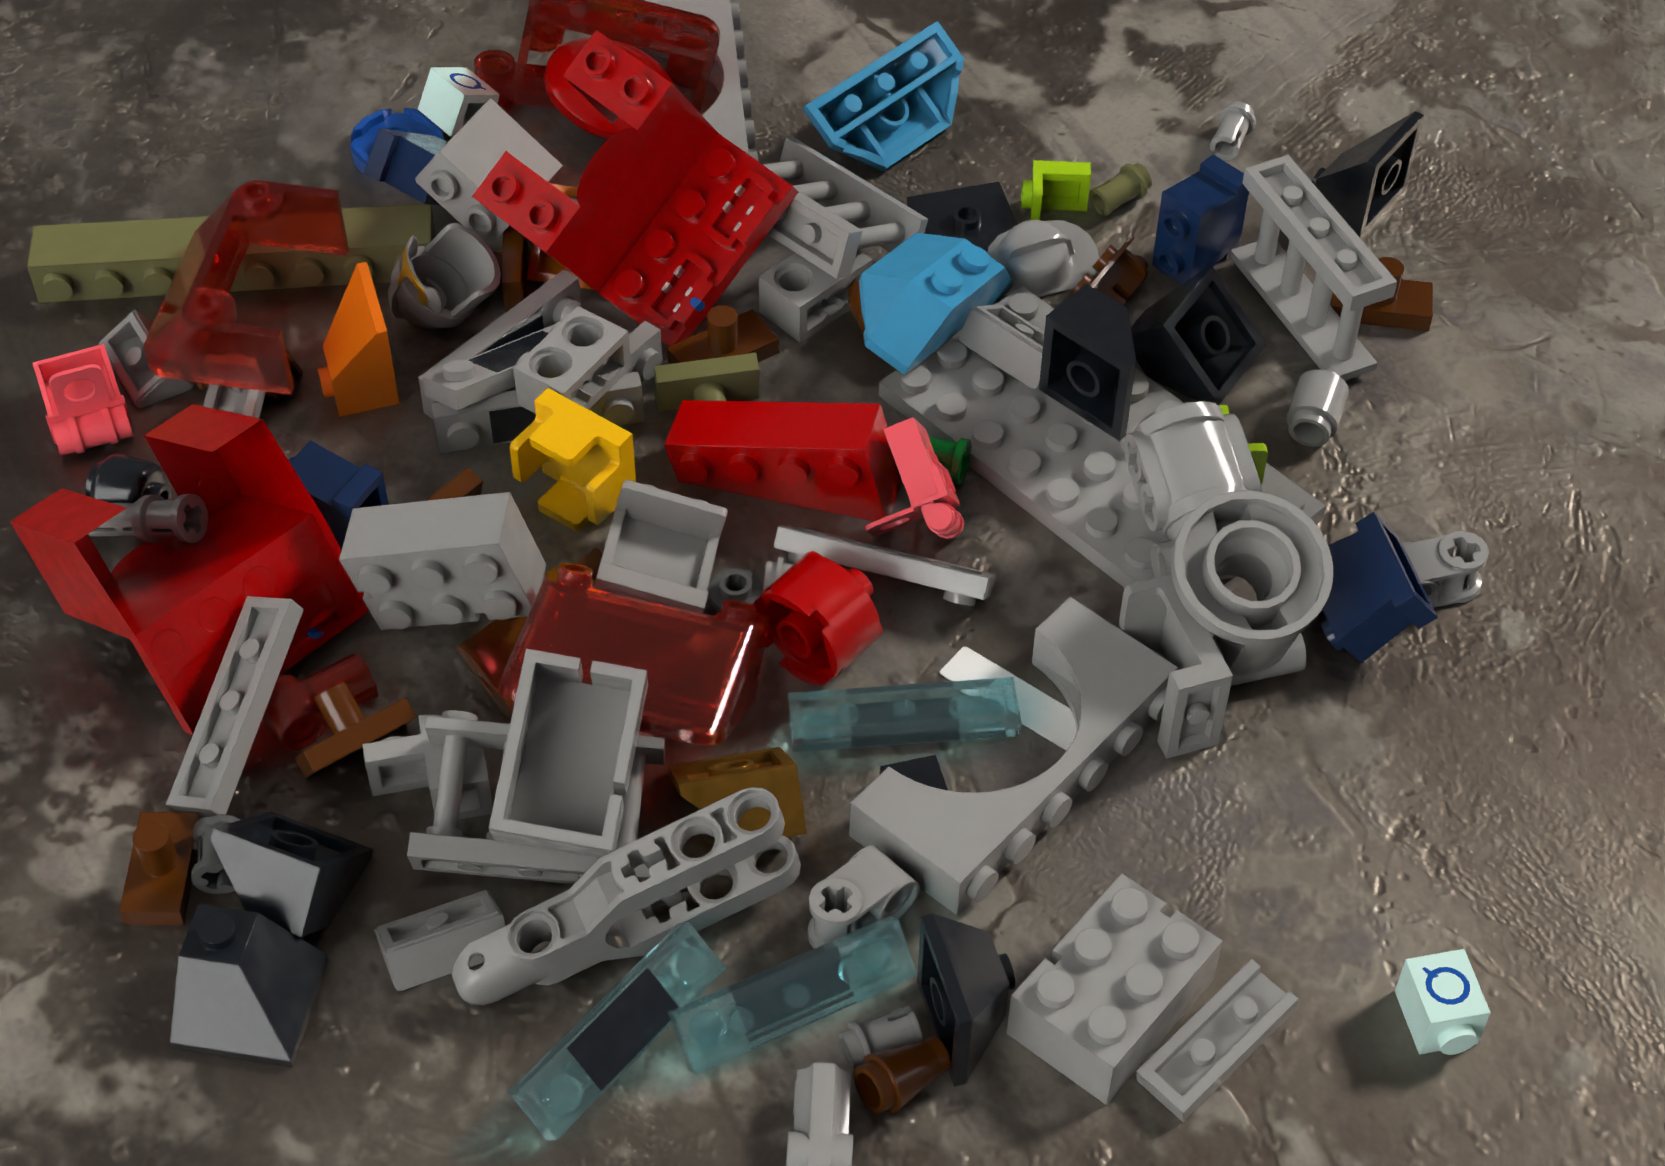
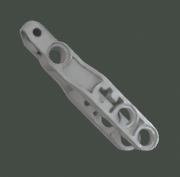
(614, 913)

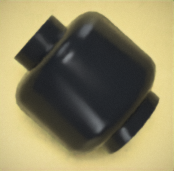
(126, 480)

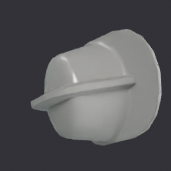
(1045, 255)

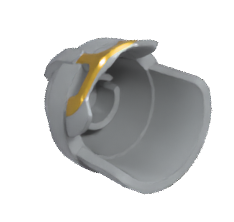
(444, 280)

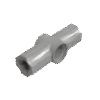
(821, 1117)

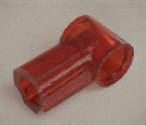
(498, 71)
(292, 707)

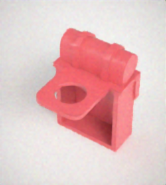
(82, 400)
(925, 481)

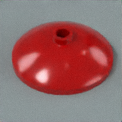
(572, 102)

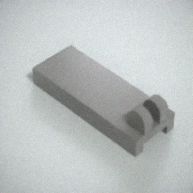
(1216, 1041)

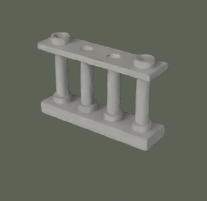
(836, 212)
(1331, 248)
(447, 851)

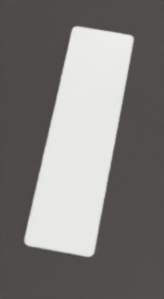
(1036, 708)

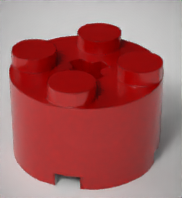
(819, 617)

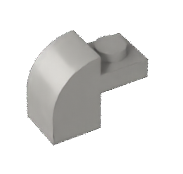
(415, 763)

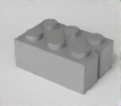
(443, 561)
(568, 755)
(1113, 988)

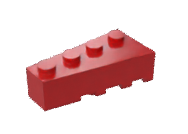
(789, 453)

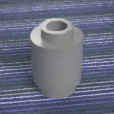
(1317, 407)

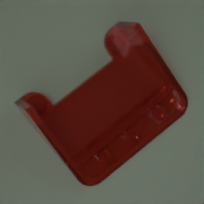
(684, 35)
(697, 664)

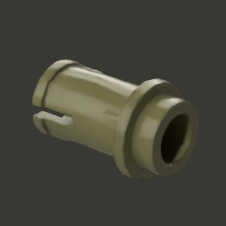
(1128, 184)

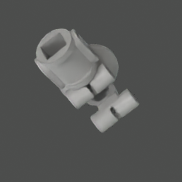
(1208, 501)

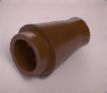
(898, 1074)

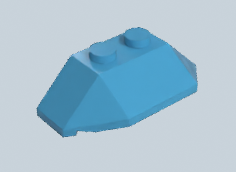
(892, 101)
(924, 295)

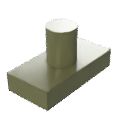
(708, 380)

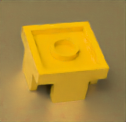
(581, 453)

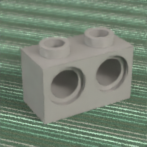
(803, 296)
(575, 359)

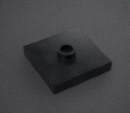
(967, 213)

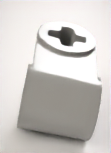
(1444, 574)
(859, 895)

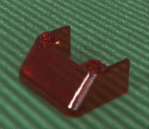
(196, 325)

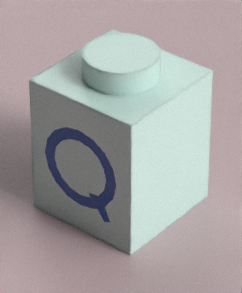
(454, 97)
(1442, 1002)

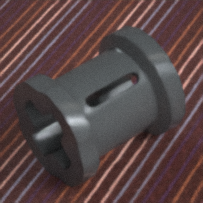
(209, 872)

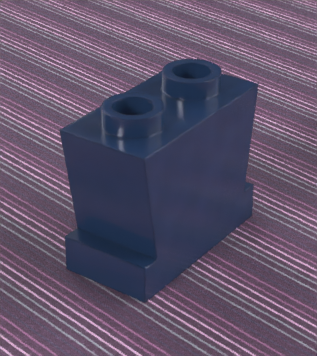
(400, 157)
(1200, 220)
(338, 485)
(1372, 590)

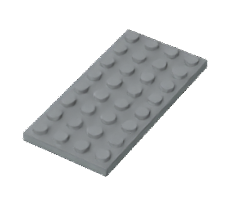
(1047, 454)

